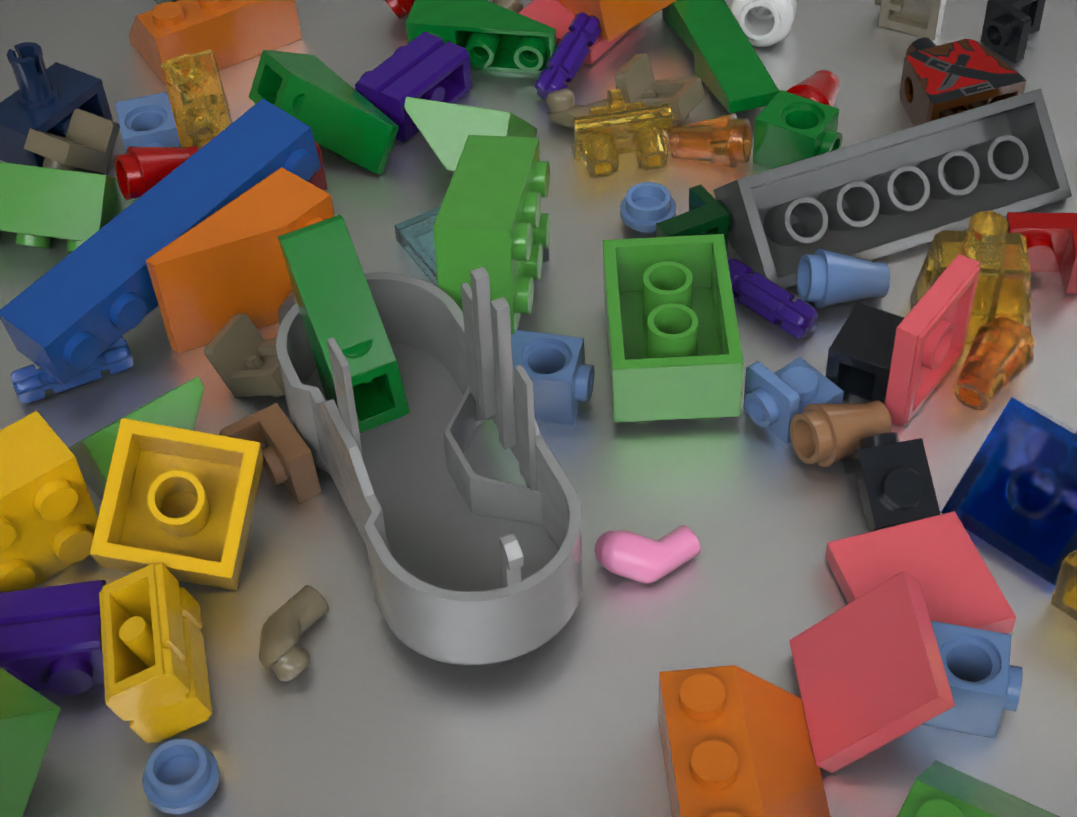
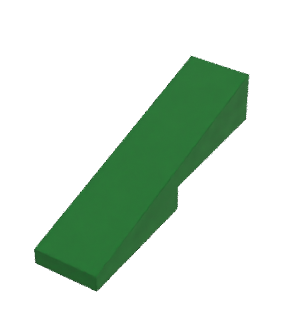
(721, 53)

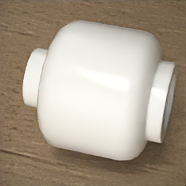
(763, 25)

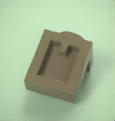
(912, 17)

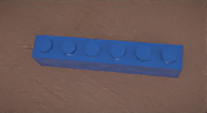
(105, 281)

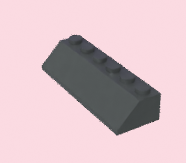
(897, 188)

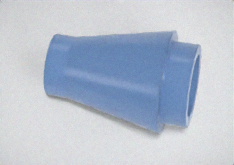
(837, 278)

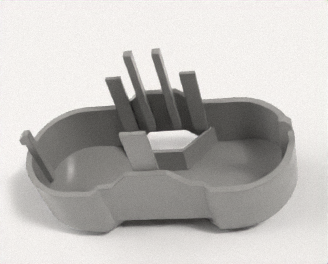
(454, 557)

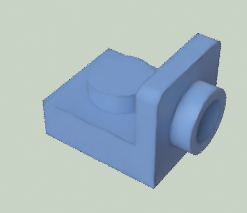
(778, 396)

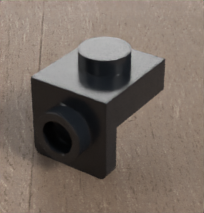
(1009, 25)
(893, 480)

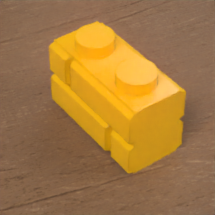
(154, 654)

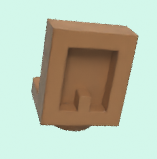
(283, 449)

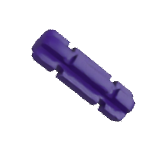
(568, 55)
(771, 301)

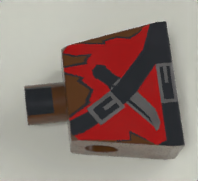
(953, 79)

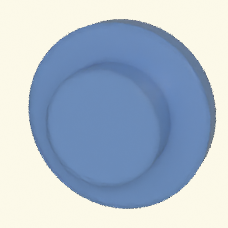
(647, 205)
(180, 776)

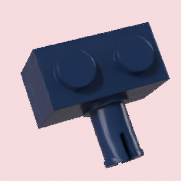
(44, 102)

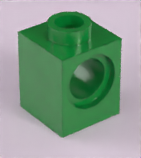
(794, 130)

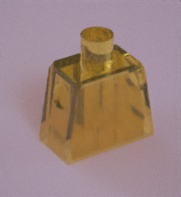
(1004, 271)

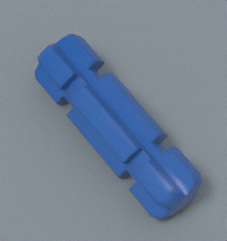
(32, 383)

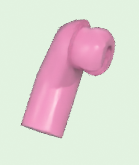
(643, 557)

